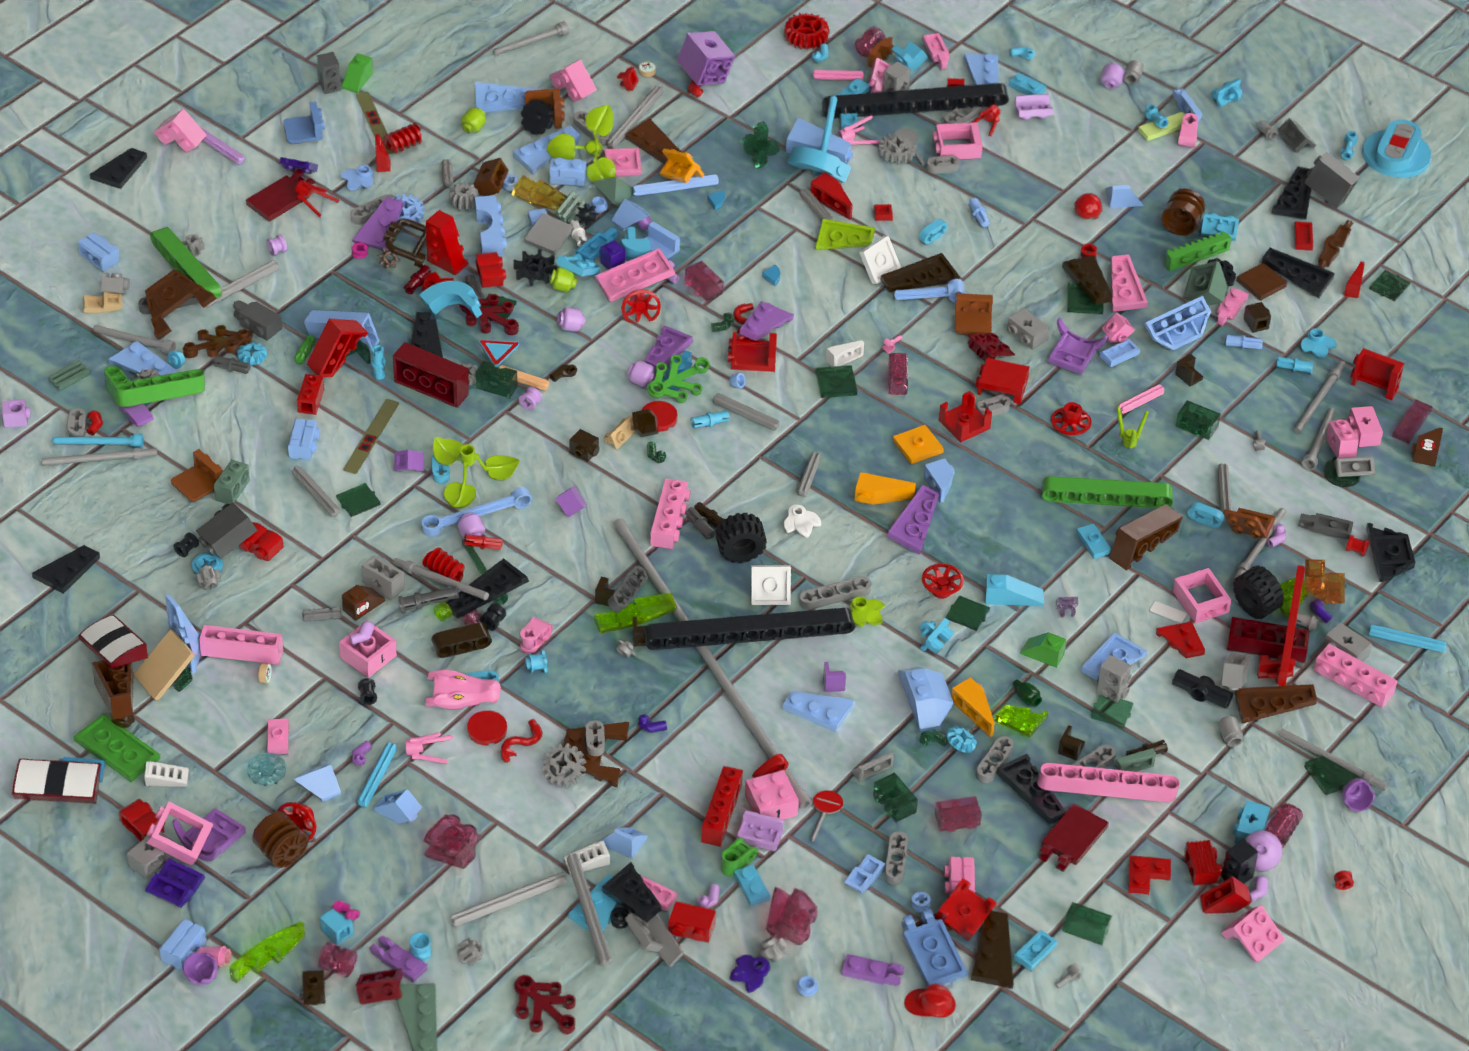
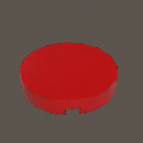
(665, 413)
(487, 727)

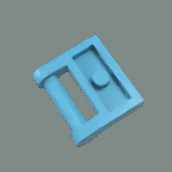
(578, 265)

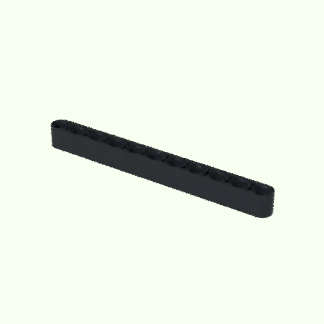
(919, 100)
(748, 628)

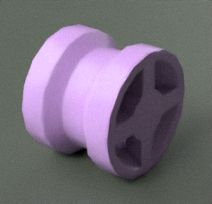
(276, 245)
(530, 398)

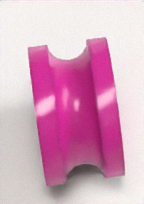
(359, 254)

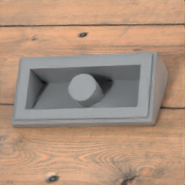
(1354, 466)
(874, 767)

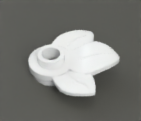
(801, 522)

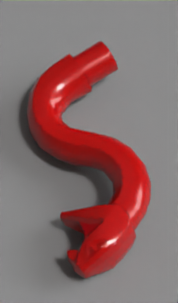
(743, 308)
(506, 752)

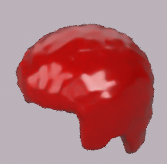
(1088, 206)

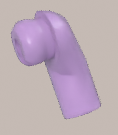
(364, 634)
(1260, 888)
(711, 899)

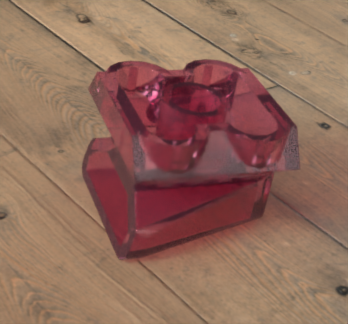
(452, 841)
(791, 915)

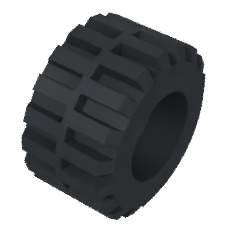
(741, 537)
(1258, 592)

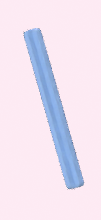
(674, 185)

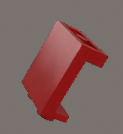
(752, 354)
(1377, 371)
(1003, 377)

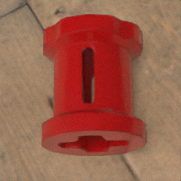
(1357, 545)

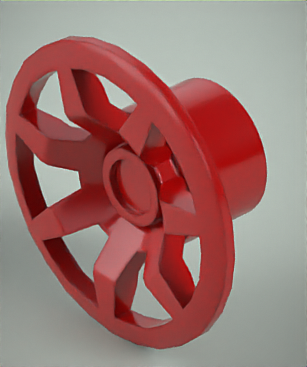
(640, 305)
(1071, 415)
(942, 583)
(302, 816)

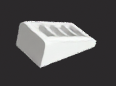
(844, 353)
(159, 768)
(592, 850)

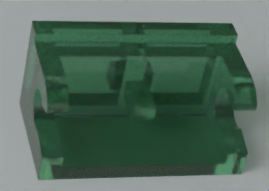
(1086, 923)

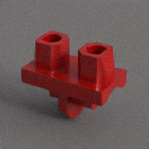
(1271, 668)

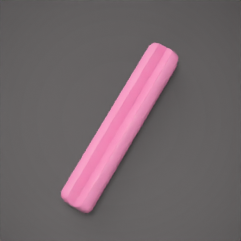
(837, 75)
(1141, 398)

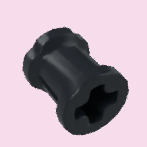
(190, 544)
(368, 695)

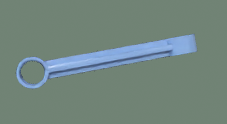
(480, 510)

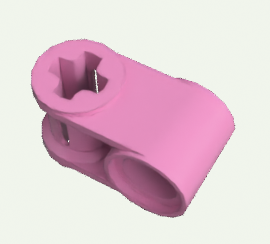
(1188, 132)
(534, 635)

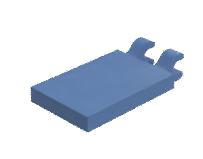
(933, 949)

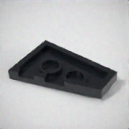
(119, 169)
(68, 569)

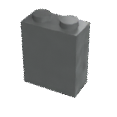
(1331, 179)
(225, 531)

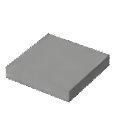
(548, 234)

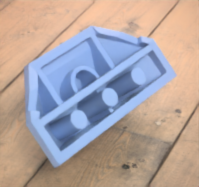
(1180, 324)
(927, 696)

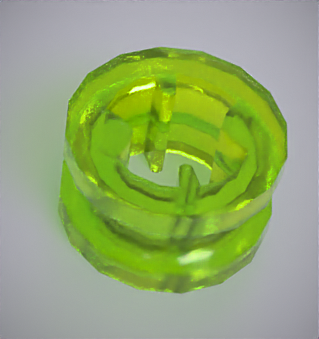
(442, 611)

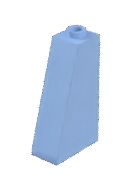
(811, 136)
(317, 320)

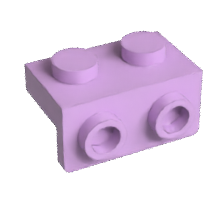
(1033, 105)
(761, 830)

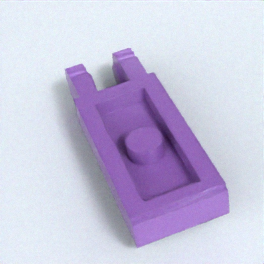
(397, 957)
(872, 970)

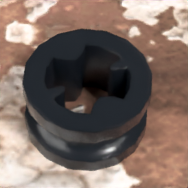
(619, 924)

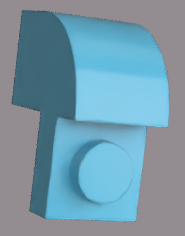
(910, 56)
(633, 246)

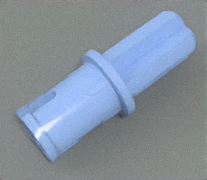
(979, 212)
(1244, 342)

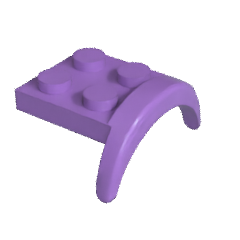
(1074, 351)
(221, 836)

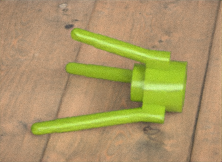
(1130, 436)

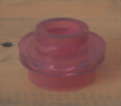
(472, 617)

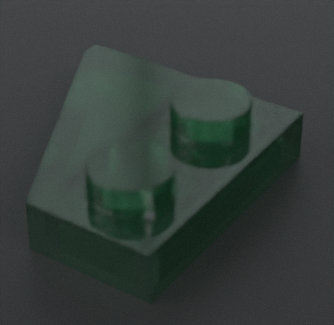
(1328, 774)

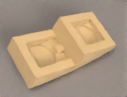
(106, 303)

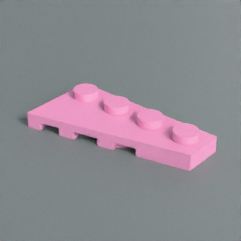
(1126, 287)

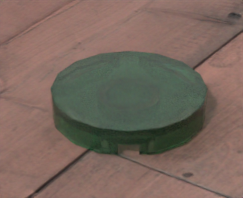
(1331, 475)

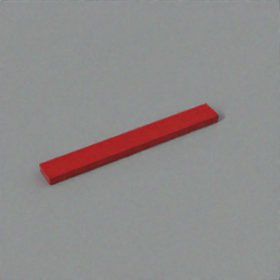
(1291, 626)

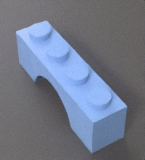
(487, 212)

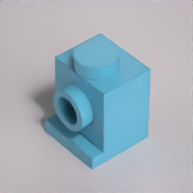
(336, 926)

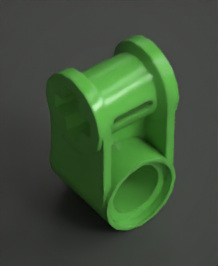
(737, 856)

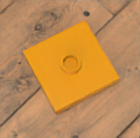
(918, 444)

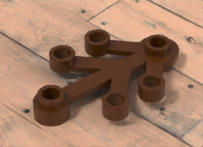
(217, 343)

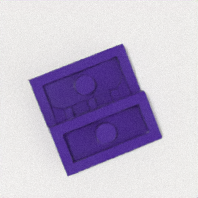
(175, 883)

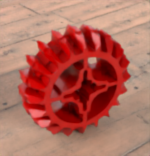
(806, 31)

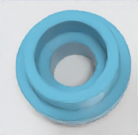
(176, 359)

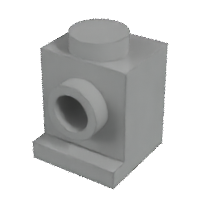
(114, 283)

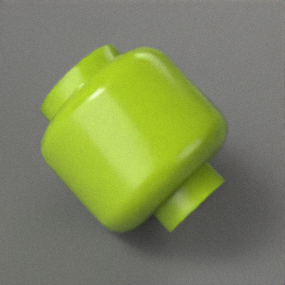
(473, 120)
(562, 280)

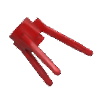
(989, 115)
(305, 189)

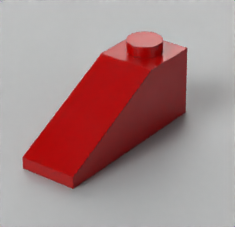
(831, 193)

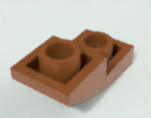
(881, 51)

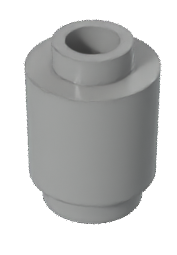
(1133, 72)
(1231, 731)

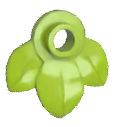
(866, 611)

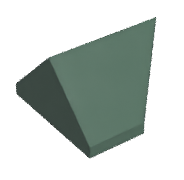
(614, 189)

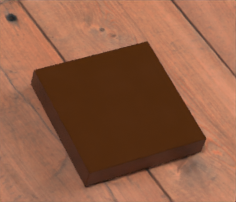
(1261, 281)

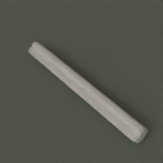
(636, 115)
(508, 899)
(589, 909)

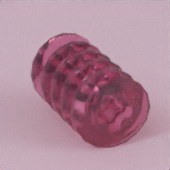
(1284, 822)

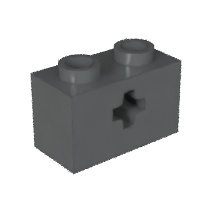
(328, 72)

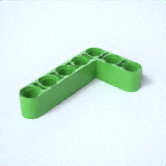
(152, 389)

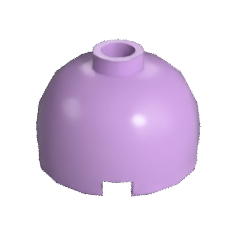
(1268, 849)

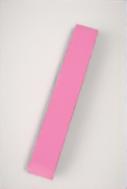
(1108, 782)

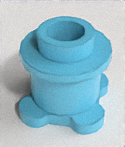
(536, 662)

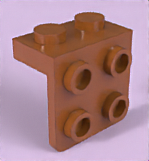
(552, 97)
(973, 313)
(199, 479)
(1249, 522)

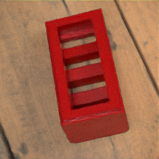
(383, 161)
(1354, 283)

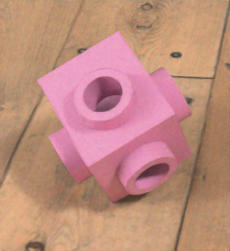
(1118, 329)

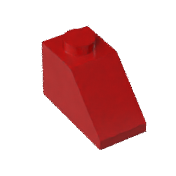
(1226, 897)

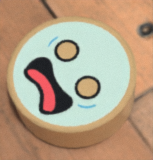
(647, 69)
(265, 673)

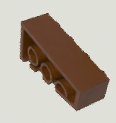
(1144, 535)

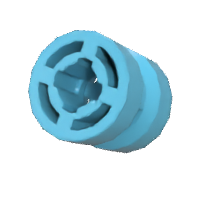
(420, 946)

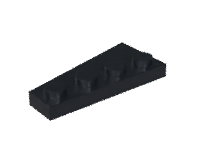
(1295, 197)
(1304, 274)
(426, 334)
(496, 581)
(1023, 780)

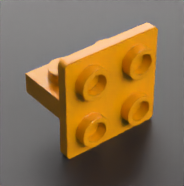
(680, 166)

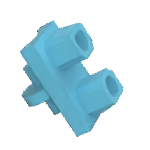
(1228, 92)
(932, 642)

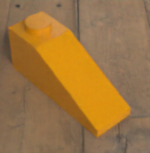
(879, 489)
(973, 703)

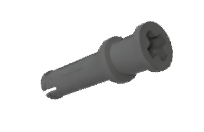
(420, 600)

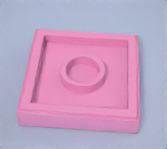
(626, 161)

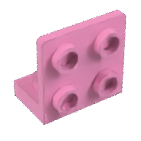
(1255, 932)

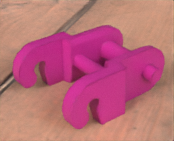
(343, 907)

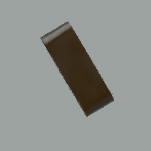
(461, 640)

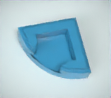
(717, 199)
(772, 275)

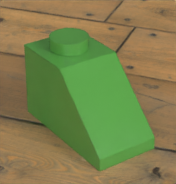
(358, 73)
(1045, 648)

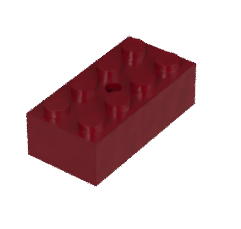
(431, 374)

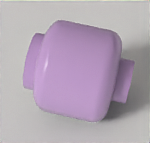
(1112, 75)
(570, 319)
(641, 373)
(471, 525)

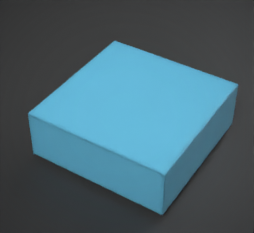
(847, 120)

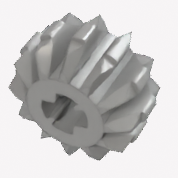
(463, 196)

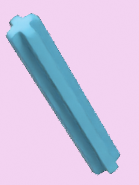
(1407, 638)
(377, 774)

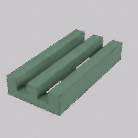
(575, 200)
(70, 373)
(1136, 761)

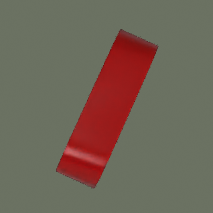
(774, 764)

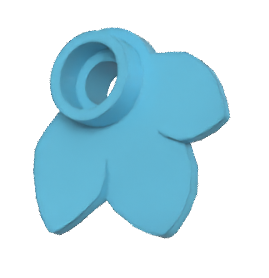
(1318, 343)

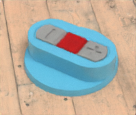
(1397, 150)

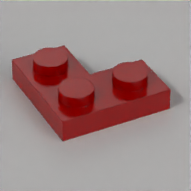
(1146, 868)

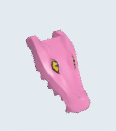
(457, 690)

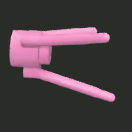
(848, 133)
(415, 746)

